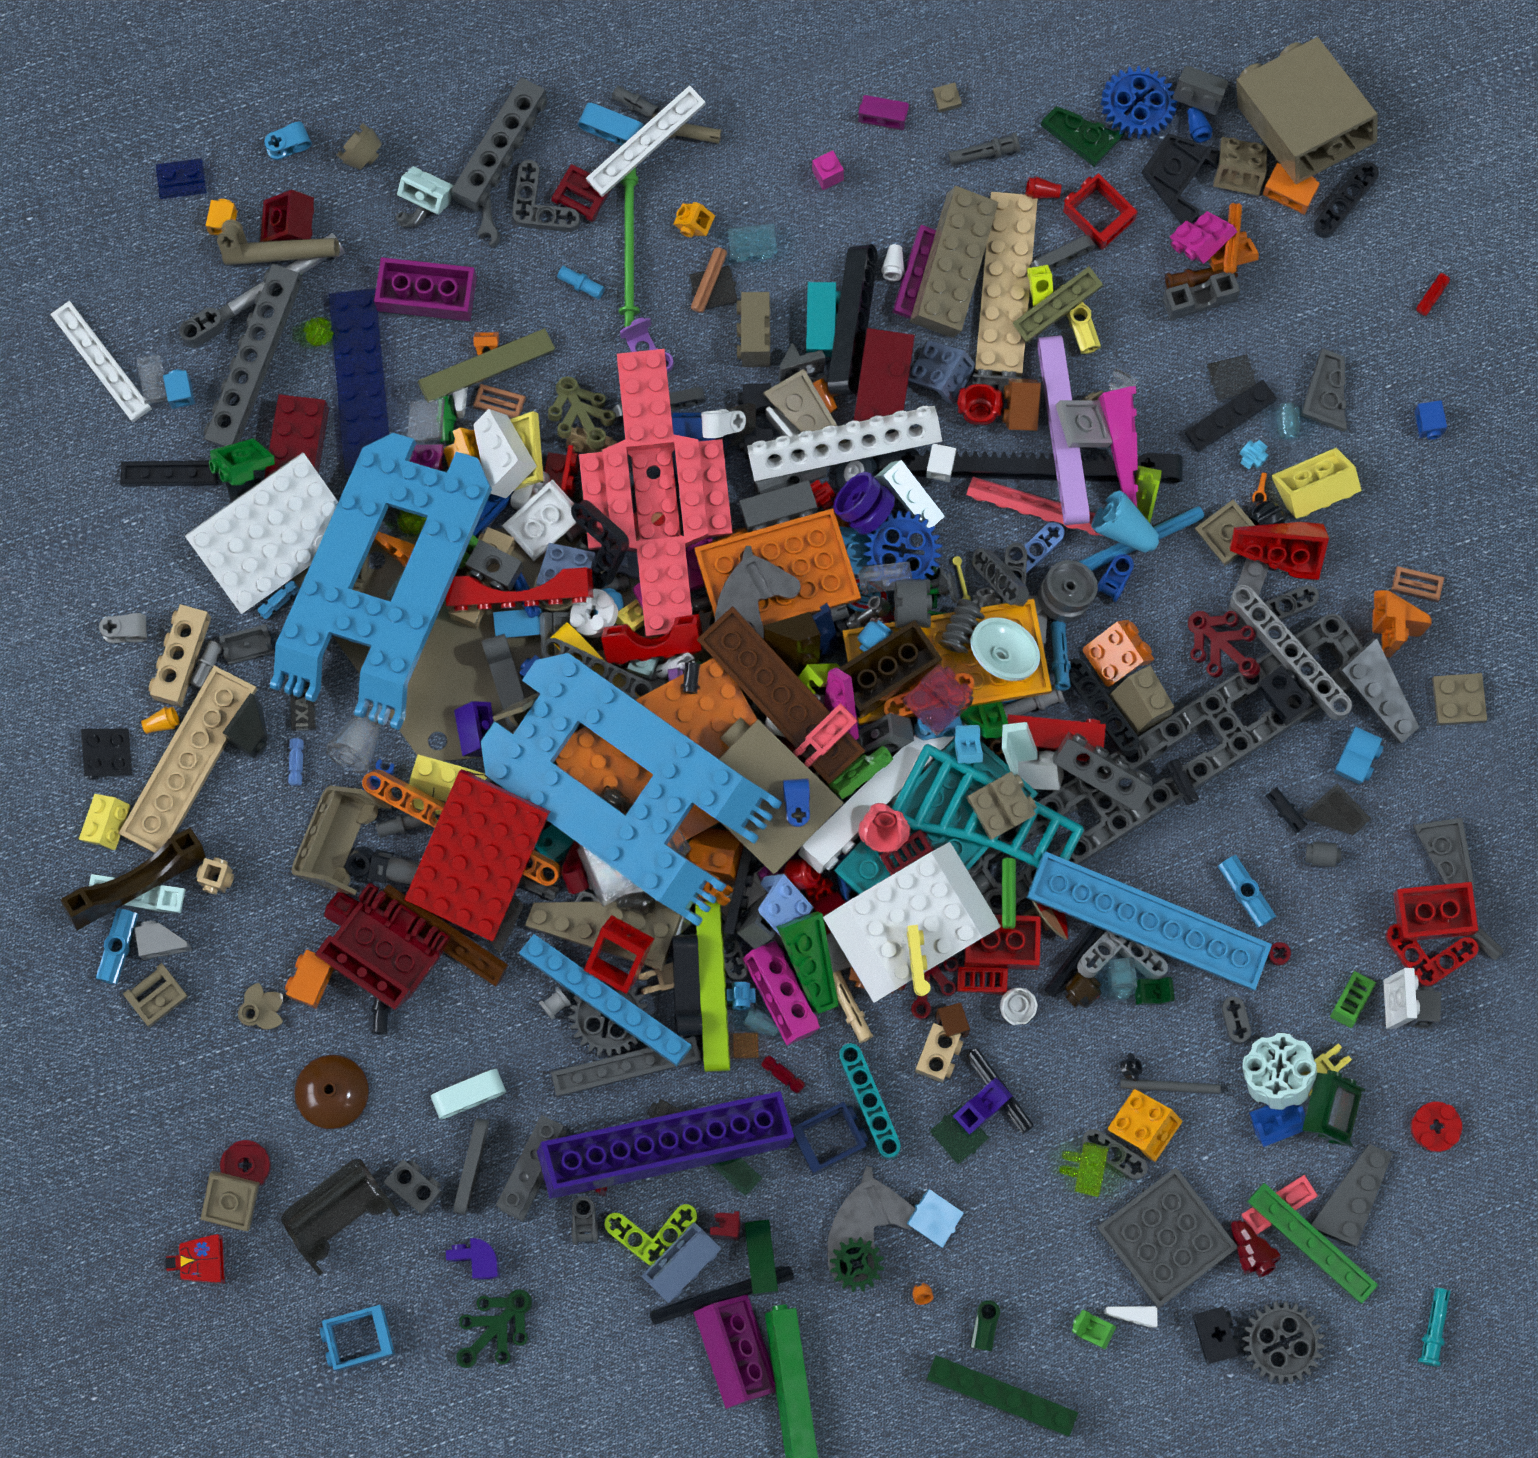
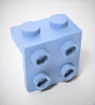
(782, 902)

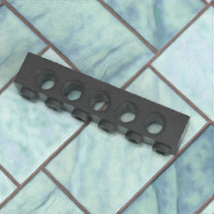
(523, 94)

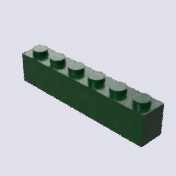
(1002, 1396)

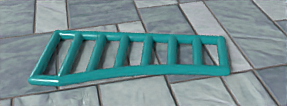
(968, 832)

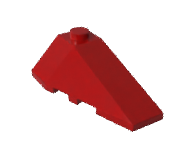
(1286, 546)

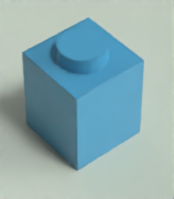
(178, 389)

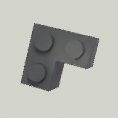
(757, 930)

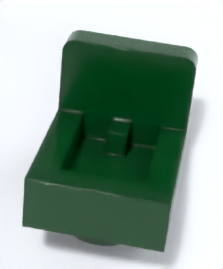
(1154, 991)

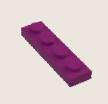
(914, 272)

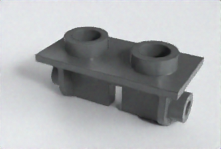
(986, 377)

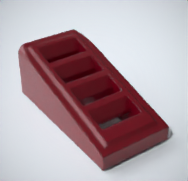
(924, 840)

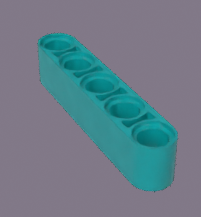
(867, 1089)

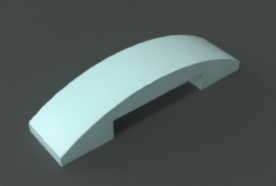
(158, 899)

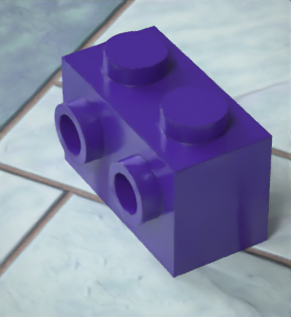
(472, 724)

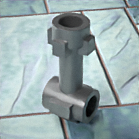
(876, 606)

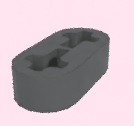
(1242, 1019)

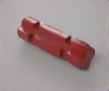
(1433, 294)

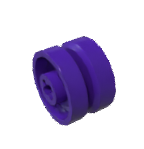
(864, 503)

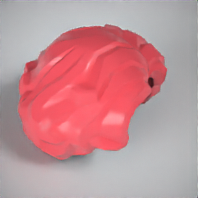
(884, 828)

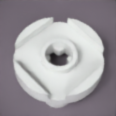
(606, 616)

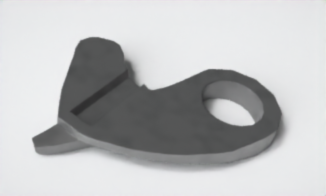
(752, 582)
(865, 1208)

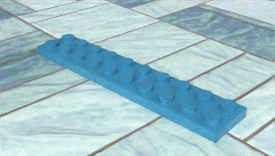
(1149, 921)

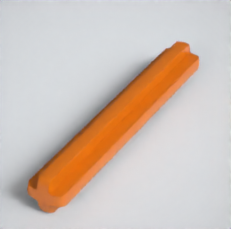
(1232, 244)

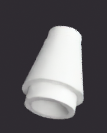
(893, 264)

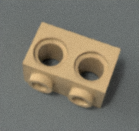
(934, 1051)

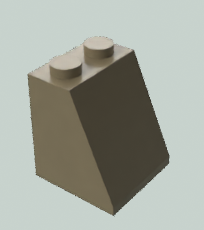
(1142, 701)

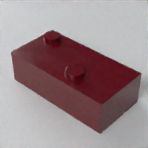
(884, 373)

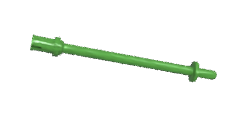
(629, 309)

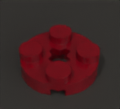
(256, 1156)

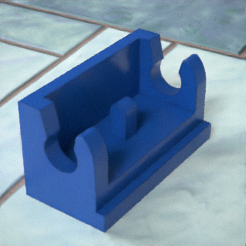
(1275, 1124)

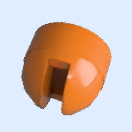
(922, 1294)

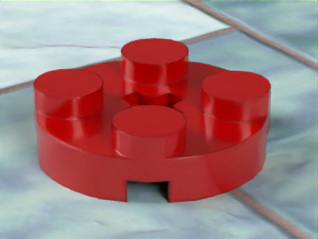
(1428, 1138)

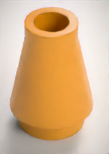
(162, 720)

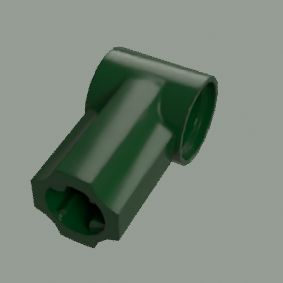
(985, 1329)

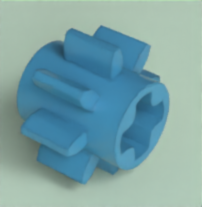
(740, 996)

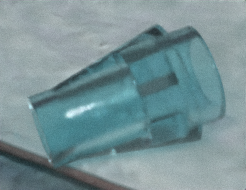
(760, 1022)

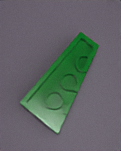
(810, 956)

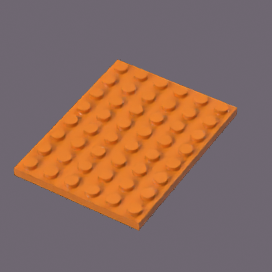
(698, 716)

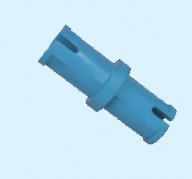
(581, 282)

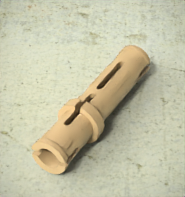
(854, 1015)

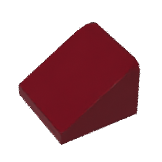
(340, 908)

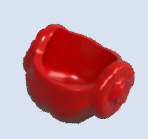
(980, 404)

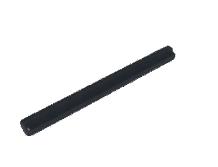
(693, 1304)

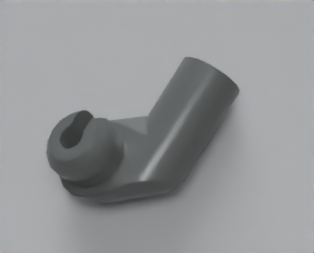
(411, 220)

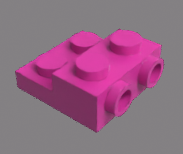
(1202, 238)

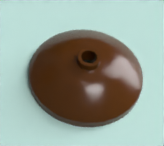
(345, 1101)

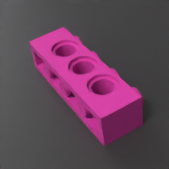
(780, 1005)

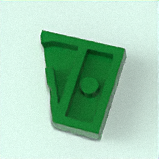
(988, 716)

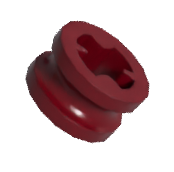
(1279, 945)

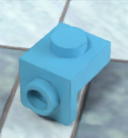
(968, 744)

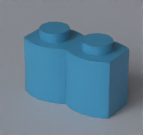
(1358, 756)

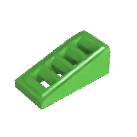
(1344, 1012)

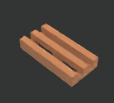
(506, 394)
(1414, 592)

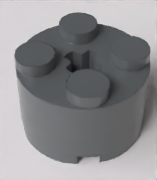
(912, 602)

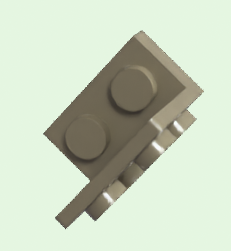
(1241, 166)

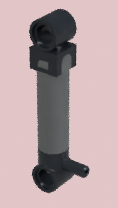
(382, 866)

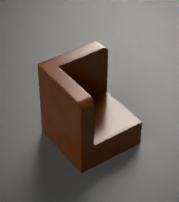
(953, 1020)

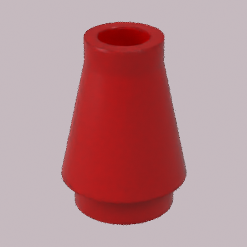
(1041, 188)

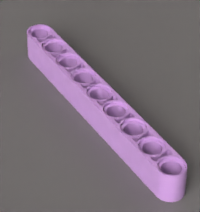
(1066, 459)

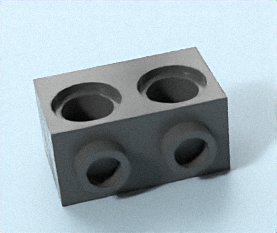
(410, 1191)

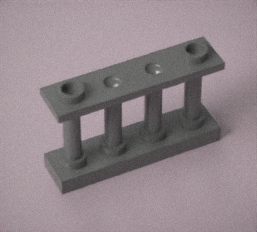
(527, 1174)

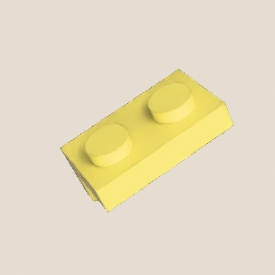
(104, 821)

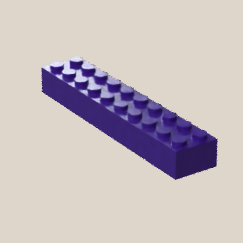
(664, 1144)

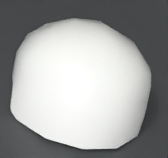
(1018, 1006)

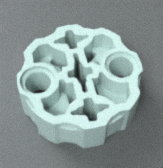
(1295, 1058)

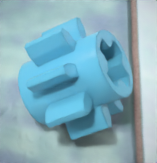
(1254, 454)

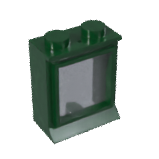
(1333, 1108)

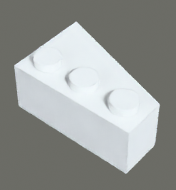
(502, 453)

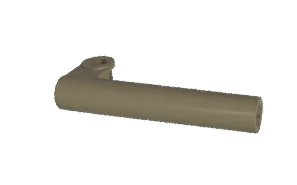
(237, 251)

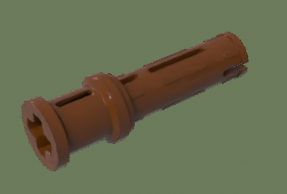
(1191, 277)

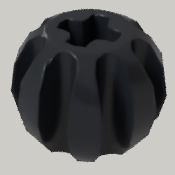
(1266, 513)

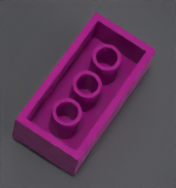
(425, 289)

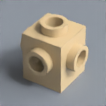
(211, 868)

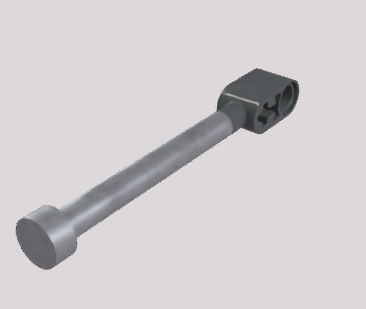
(234, 307)

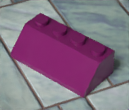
(736, 1350)

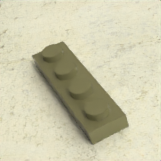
(1058, 304)

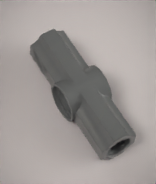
(771, 484)

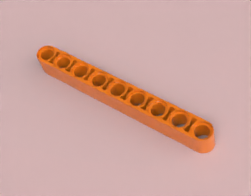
(427, 816)

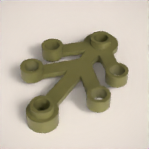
(569, 389)

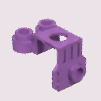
(639, 332)

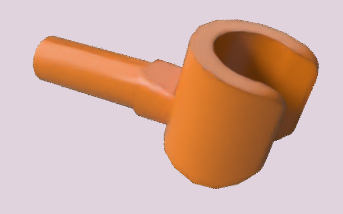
(1260, 490)

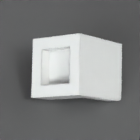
(941, 462)

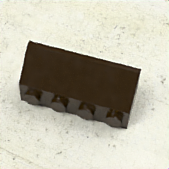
(795, 641)
(890, 667)

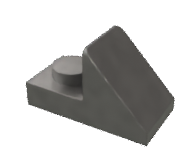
(793, 363)

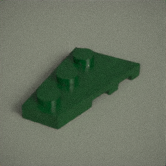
(1083, 137)

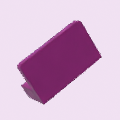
(883, 112)

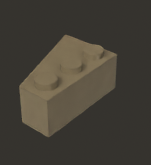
(754, 329)

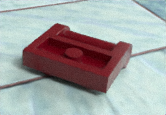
(575, 182)

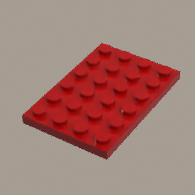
(477, 855)

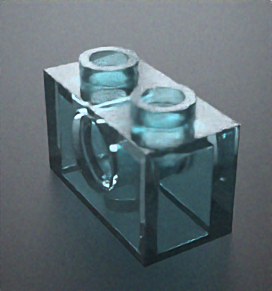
(1121, 978)

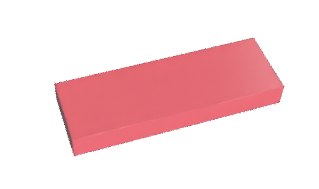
(1295, 1194)

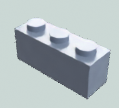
(681, 1262)

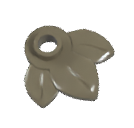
(264, 1005)

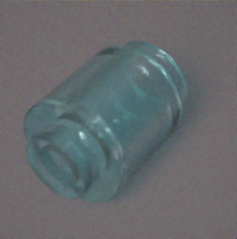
(1288, 421)

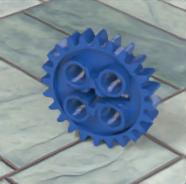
(1123, 89)
(906, 528)

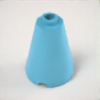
(1125, 523)

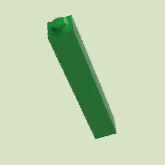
(791, 1383)

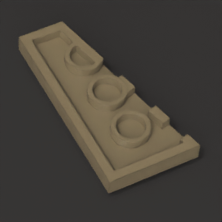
(801, 404)

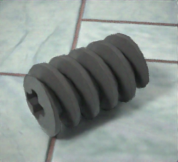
(961, 626)

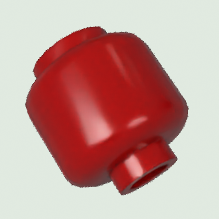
(801, 874)

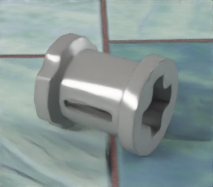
(555, 1003)

